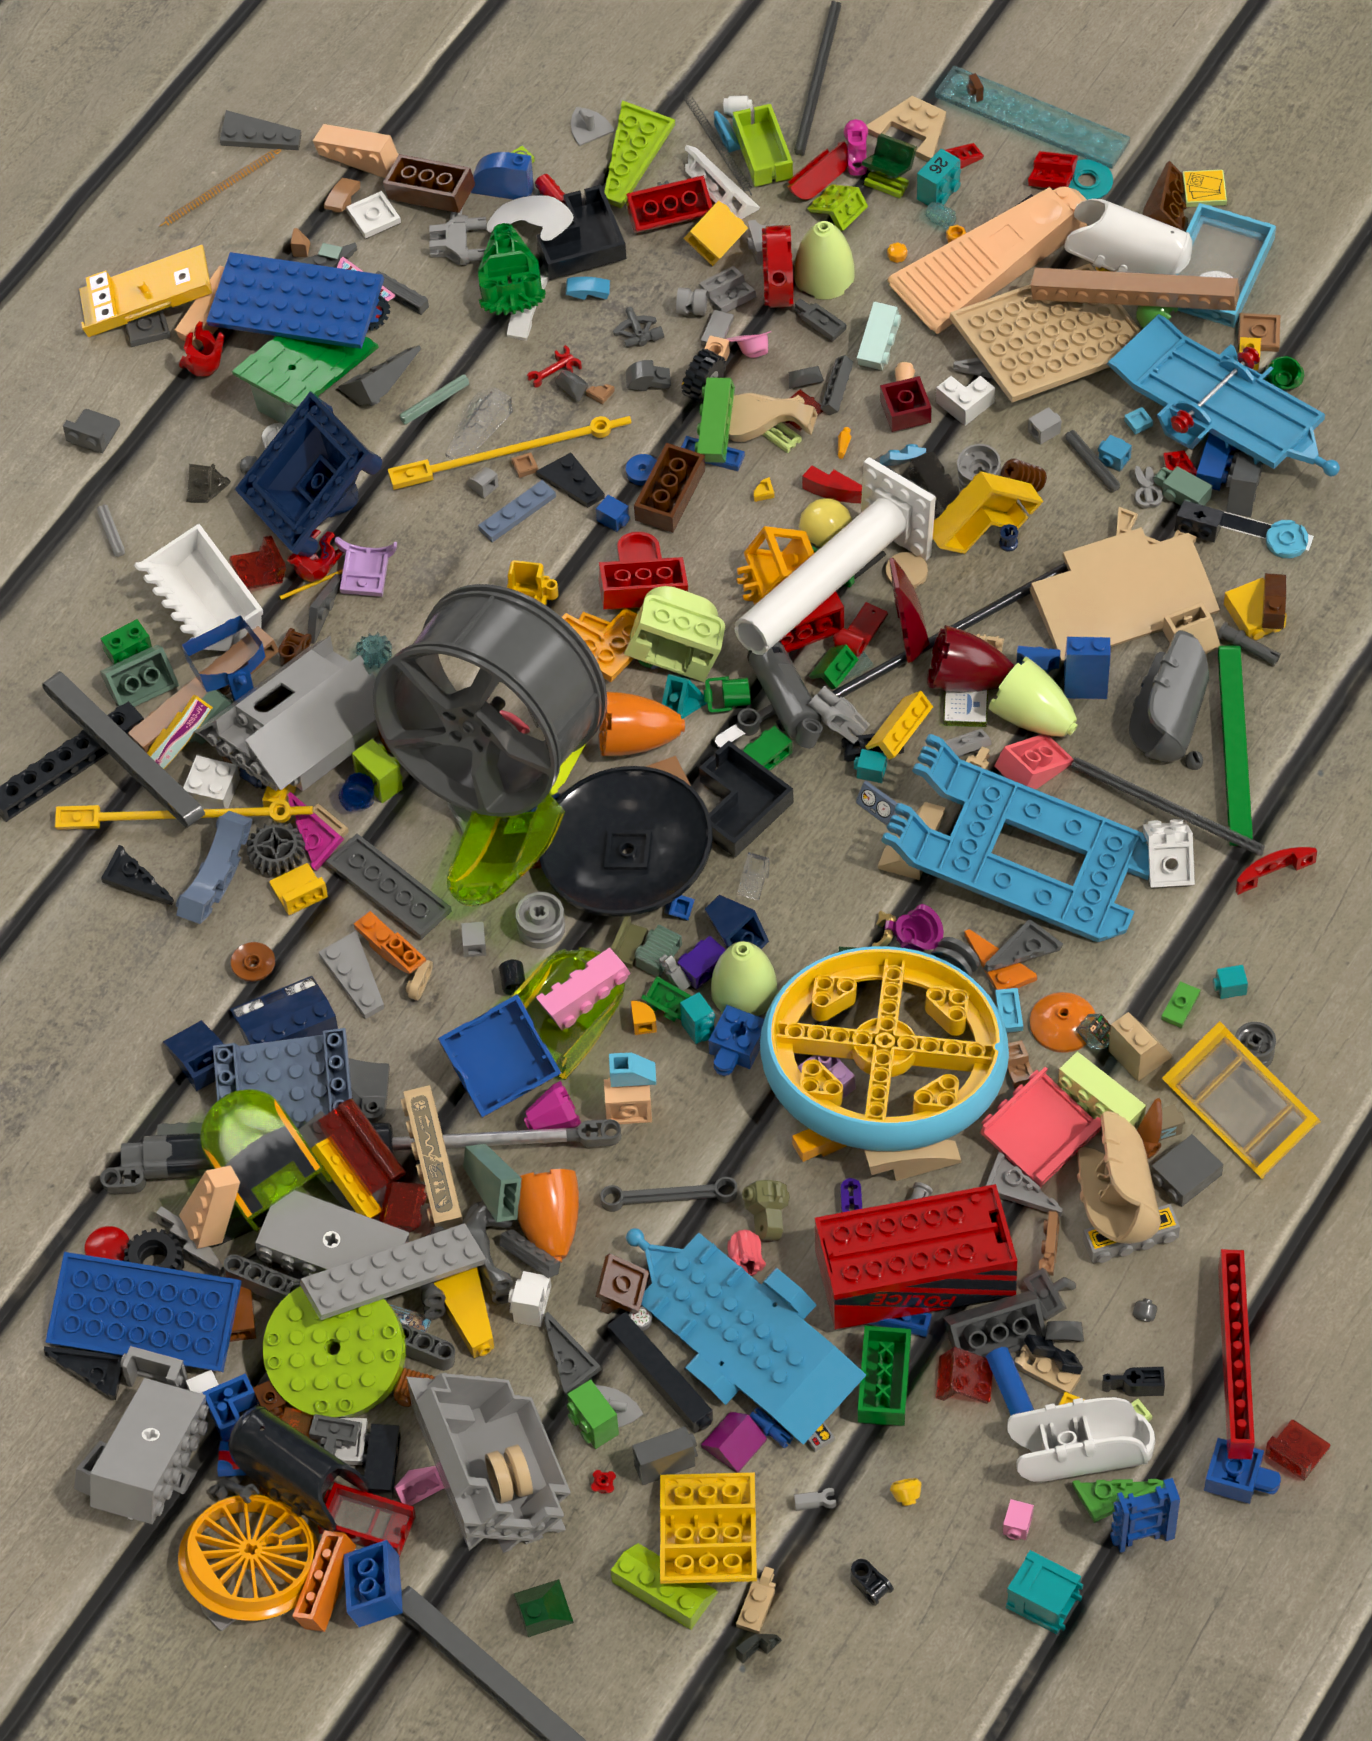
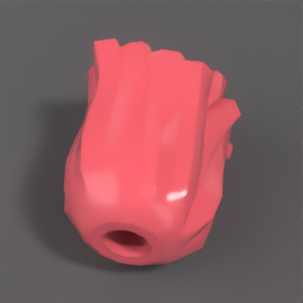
(745, 1251)

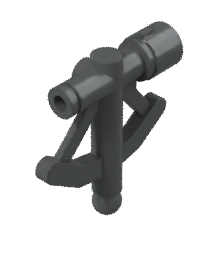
(640, 336)

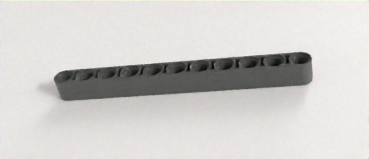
(123, 749)
(270, 1277)
(484, 1669)

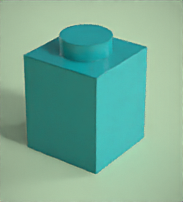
(871, 766)
(1231, 981)

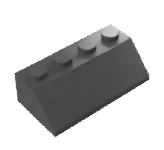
(996, 1324)

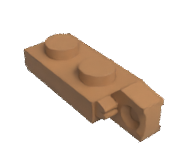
(1049, 1246)

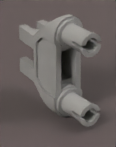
(451, 239)
(839, 714)

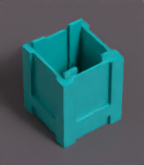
(1043, 1592)

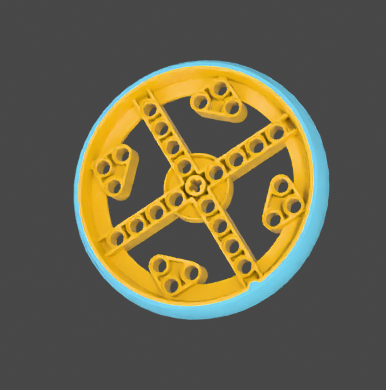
(884, 1048)

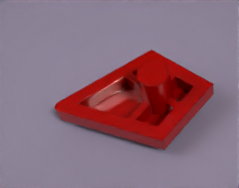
(1179, 459)

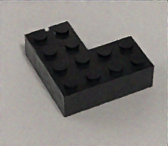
(589, 240)
(750, 797)

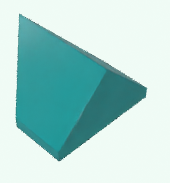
(682, 696)

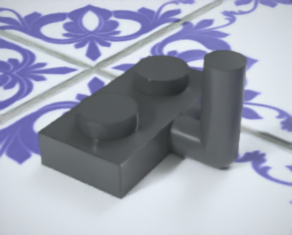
(1047, 1292)

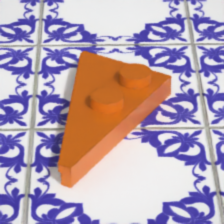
(1002, 978)

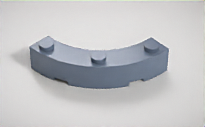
(217, 869)

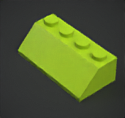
(640, 1575)

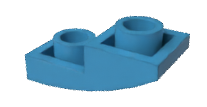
(582, 286)
(897, 457)

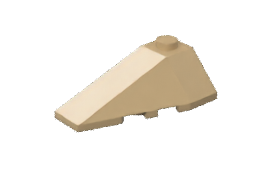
(892, 861)

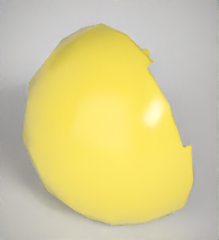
(824, 520)

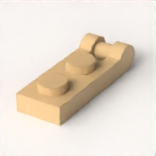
(1046, 1371)

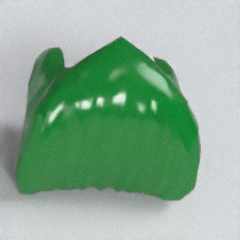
(1286, 373)

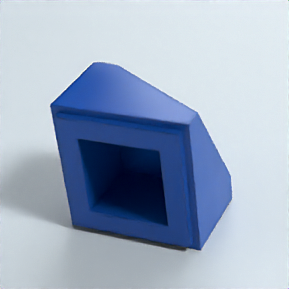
(680, 907)

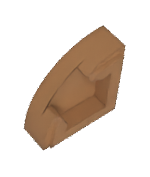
(600, 393)

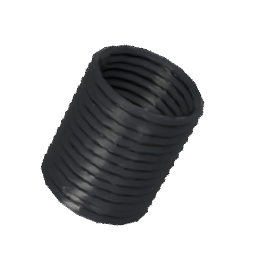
(511, 975)

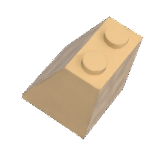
(1136, 1047)

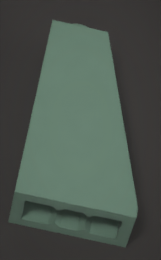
(494, 1181)

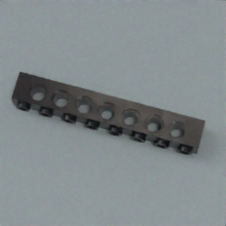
(61, 771)

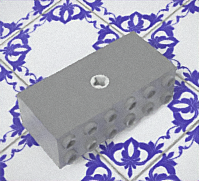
(319, 1235)
(148, 1451)

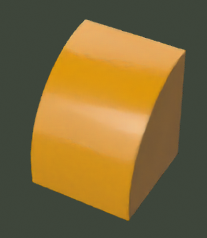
(643, 1018)

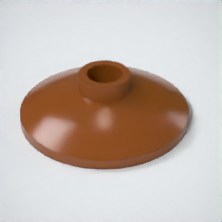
(251, 954)

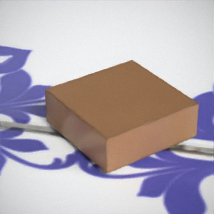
(524, 465)

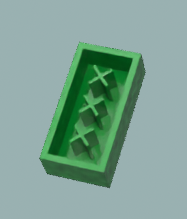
(886, 1379)

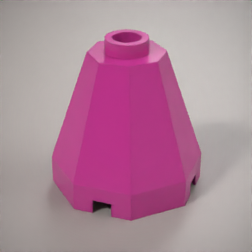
(552, 1110)

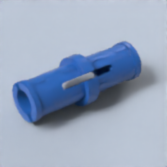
(771, 1427)

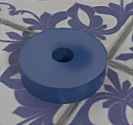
(634, 467)

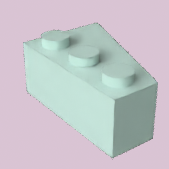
(879, 336)

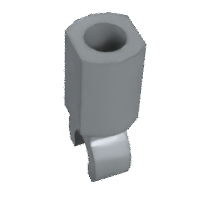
(674, 972)
(814, 1500)

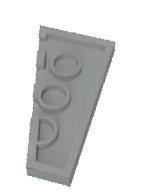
(352, 971)

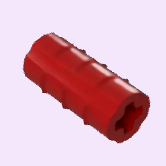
(548, 187)

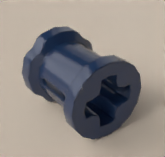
(1012, 541)

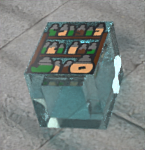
(1095, 1031)

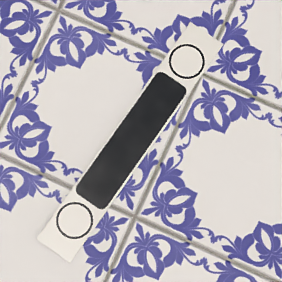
(1250, 526)

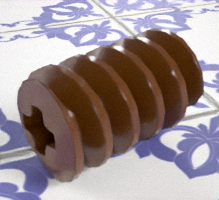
(1025, 472)

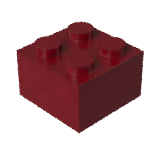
(905, 404)

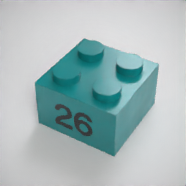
(938, 178)

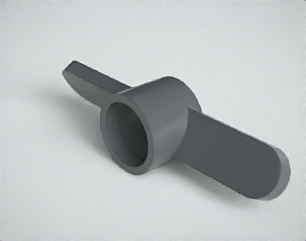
(744, 729)

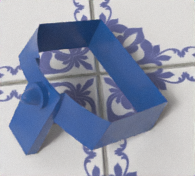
(238, 681)

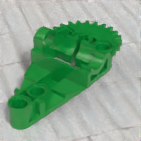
(506, 259)

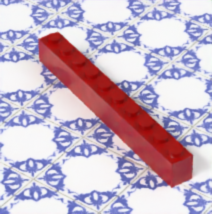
(1236, 1354)

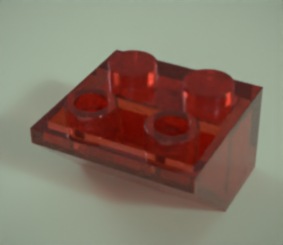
(403, 1205)

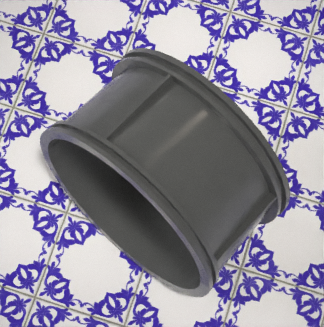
(458, 739)

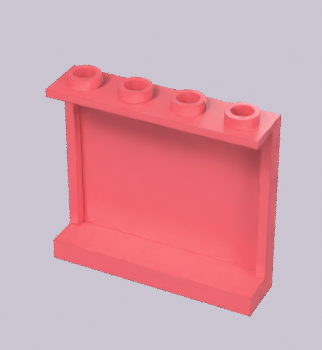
(1040, 1128)

